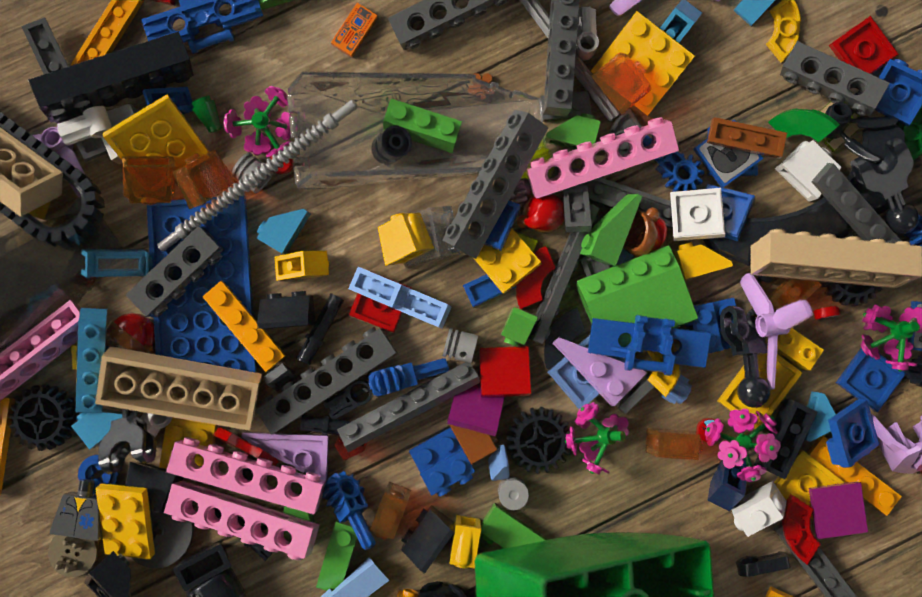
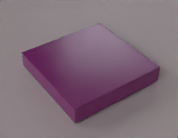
(476, 412)
(838, 510)

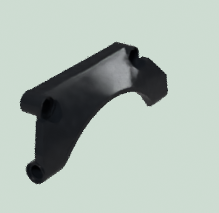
(817, 218)

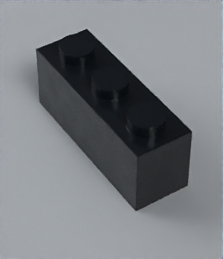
(792, 427)

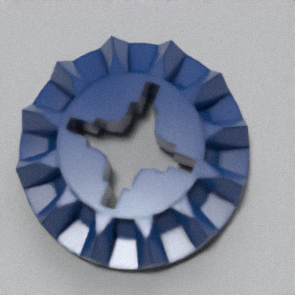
(87, 470)

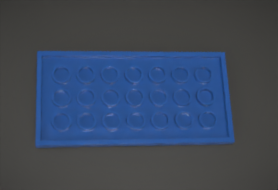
(190, 325)

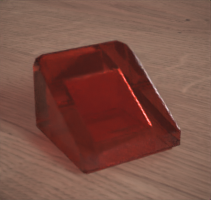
(343, 451)

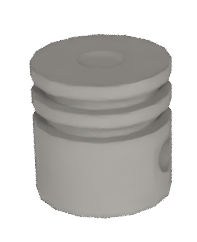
(245, 165)
(460, 345)
(513, 493)

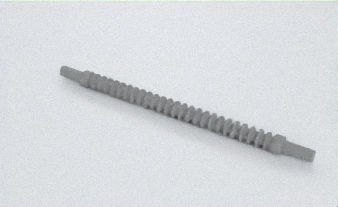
(329, 121)

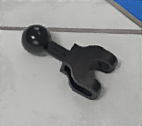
(888, 181)
(746, 342)
(126, 436)

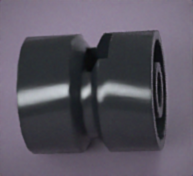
(391, 145)

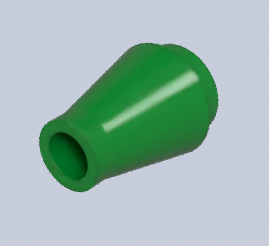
(207, 113)

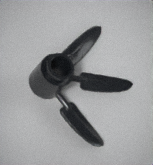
(842, 114)

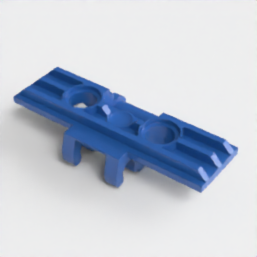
(202, 13)
(649, 335)

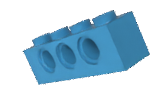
(91, 347)

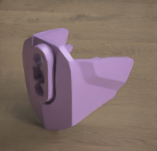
(899, 451)

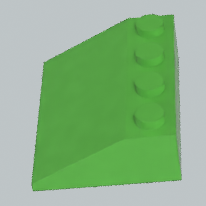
(641, 286)

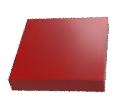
(864, 47)
(376, 312)
(505, 371)

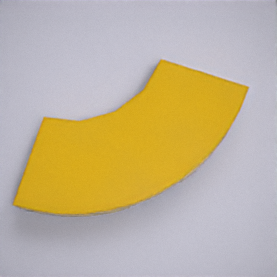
(786, 28)
(660, 381)

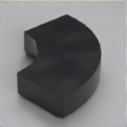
(567, 328)

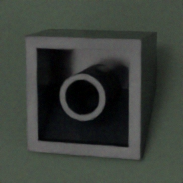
(286, 311)
(427, 538)
(110, 577)

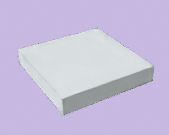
(697, 214)

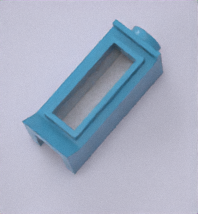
(116, 262)

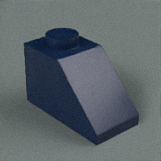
(726, 487)

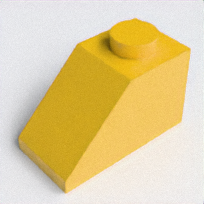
(699, 260)
(301, 265)

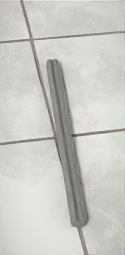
(580, 71)

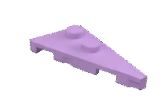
(602, 372)
(302, 451)

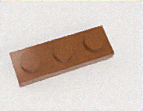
(746, 137)

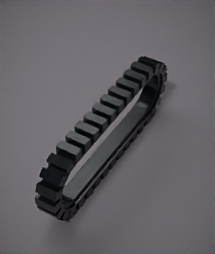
(88, 191)

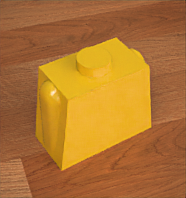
(404, 238)
(465, 541)

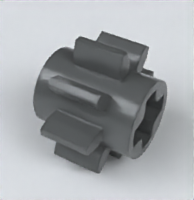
(521, 191)

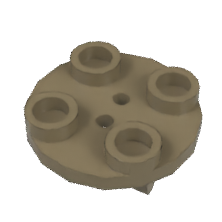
(69, 563)

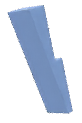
(400, 297)
(361, 582)

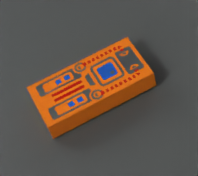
(354, 30)

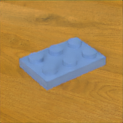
(573, 382)

